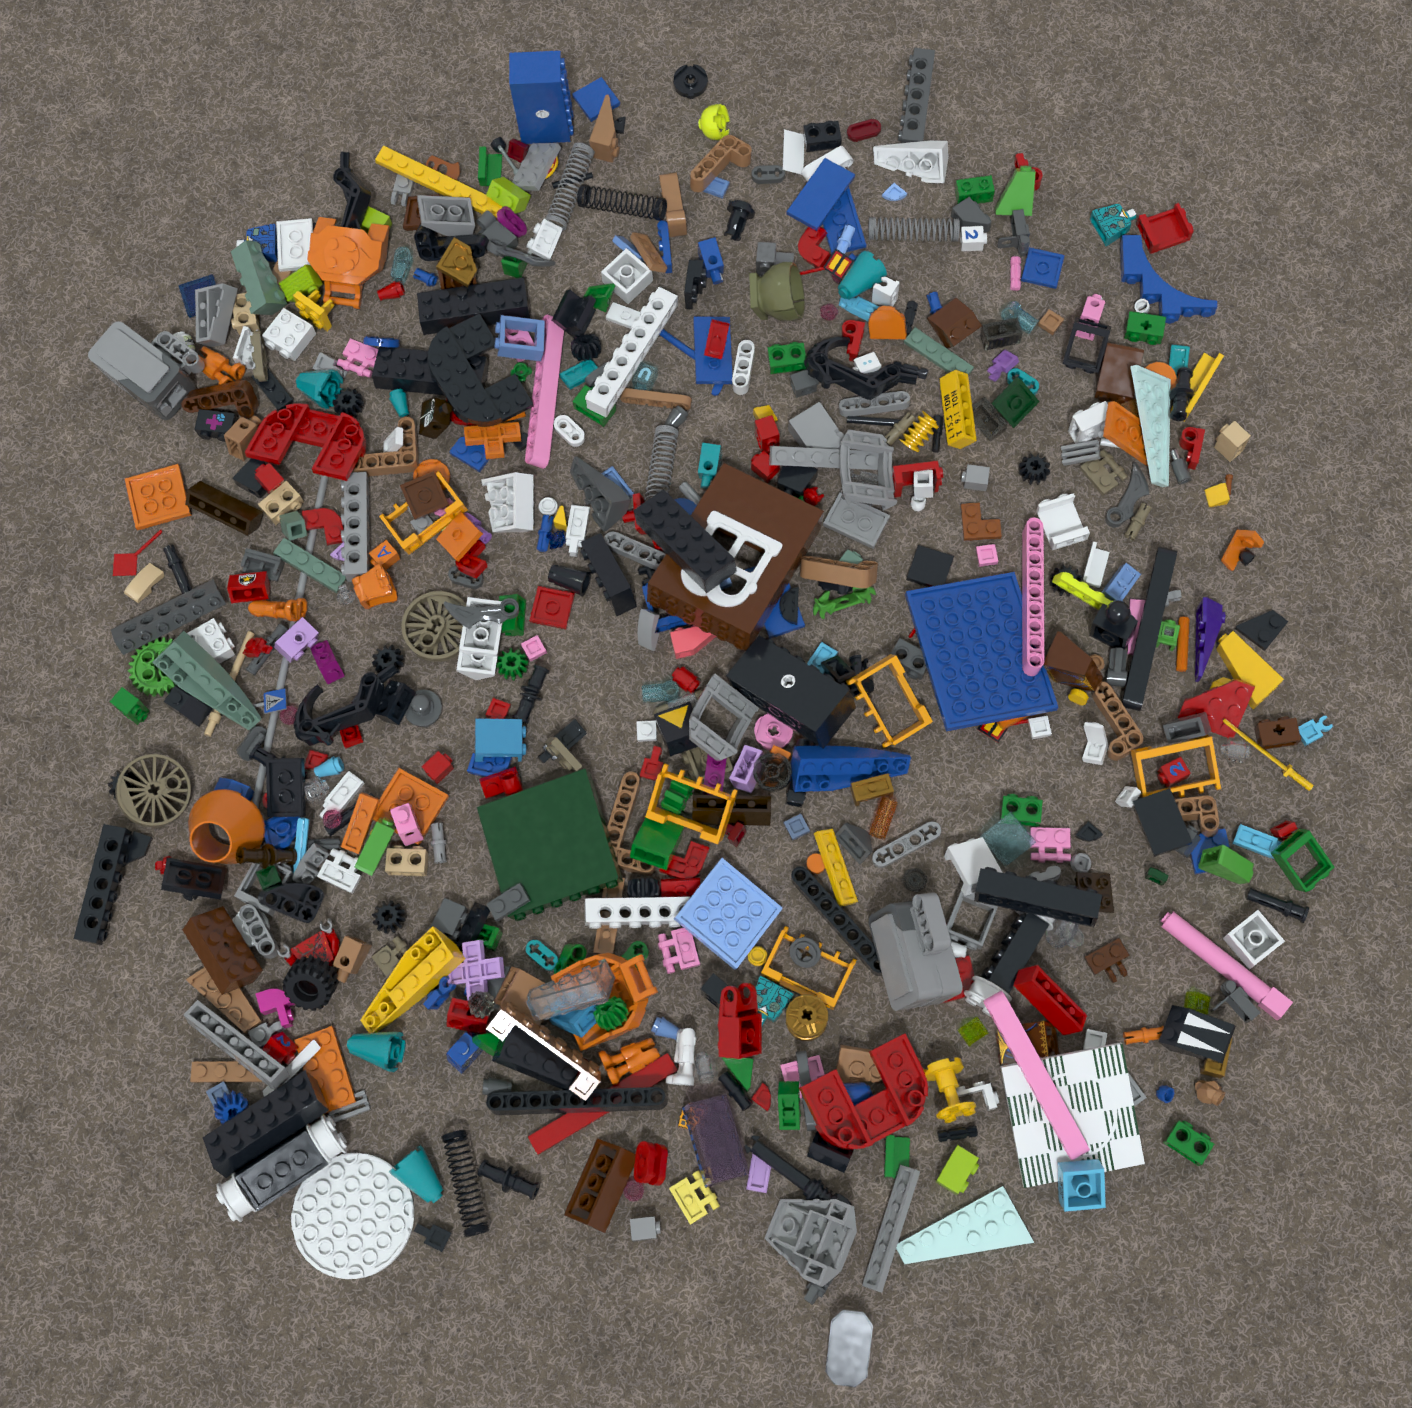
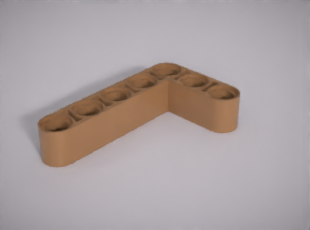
(399, 457)
(621, 828)

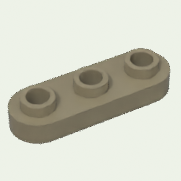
(259, 356)

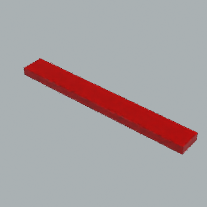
(573, 1122)

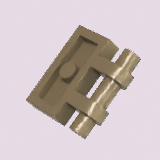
(1099, 475)
(387, 958)

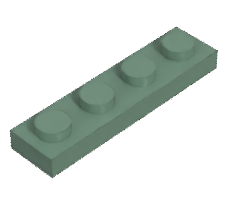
(936, 352)
(310, 565)

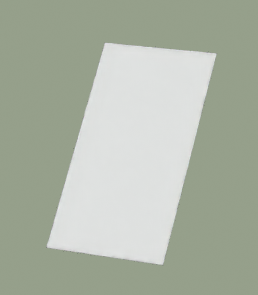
(793, 152)

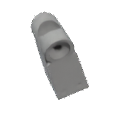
(815, 429)

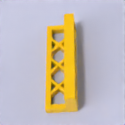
(1201, 377)

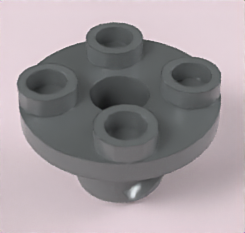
(424, 709)

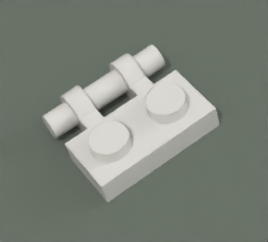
(339, 876)

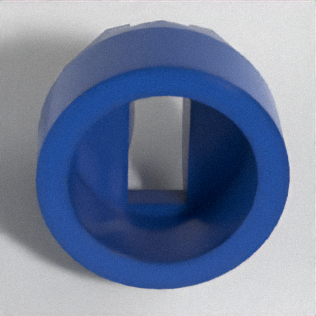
(1165, 1097)

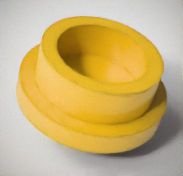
(757, 956)

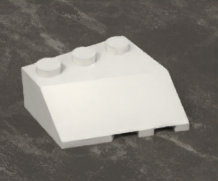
(510, 502)

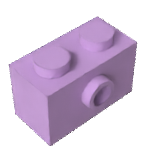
(296, 640)
(742, 774)

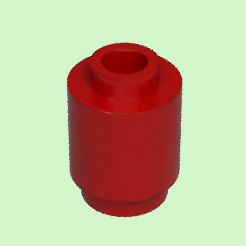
(685, 679)

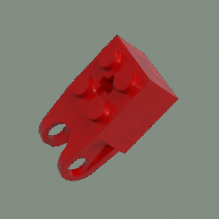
(739, 1024)

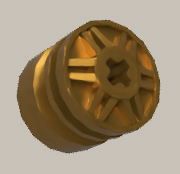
(804, 1029)

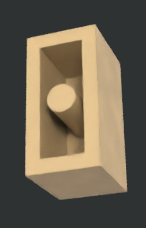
(1232, 440)

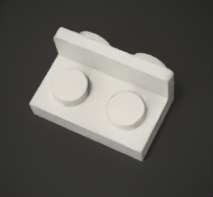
(544, 240)

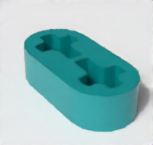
(1027, 379)
(539, 958)

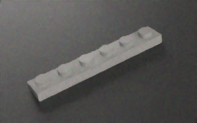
(821, 457)
(891, 1228)

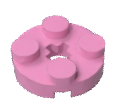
(765, 738)

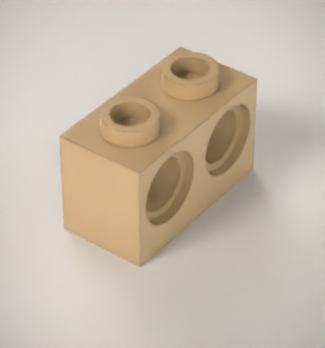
(242, 314)
(277, 499)
(405, 867)

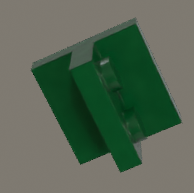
(1015, 402)

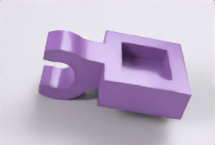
(1003, 362)

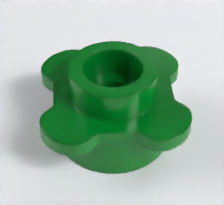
(520, 366)

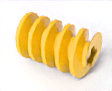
(920, 432)

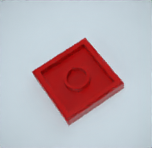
(552, 607)

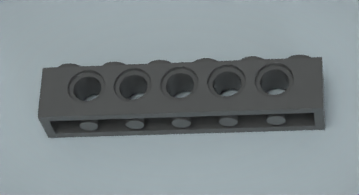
(920, 59)
(167, 617)

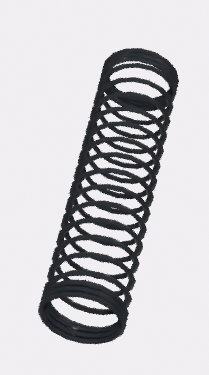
(654, 210)
(474, 1228)

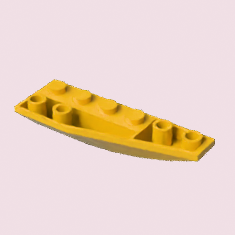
(413, 978)

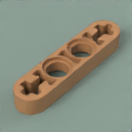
(655, 399)

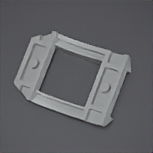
(861, 492)
(732, 701)

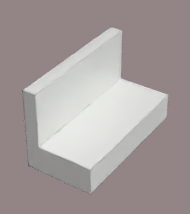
(1095, 566)

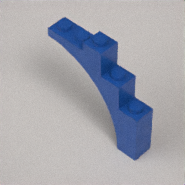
(1154, 289)

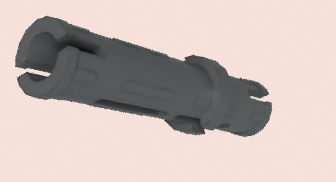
(253, 667)

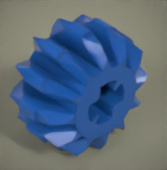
(229, 1106)

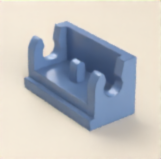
(1121, 583)

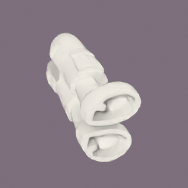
(685, 1057)

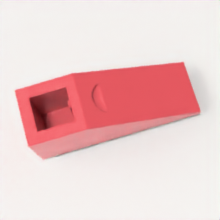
(689, 641)

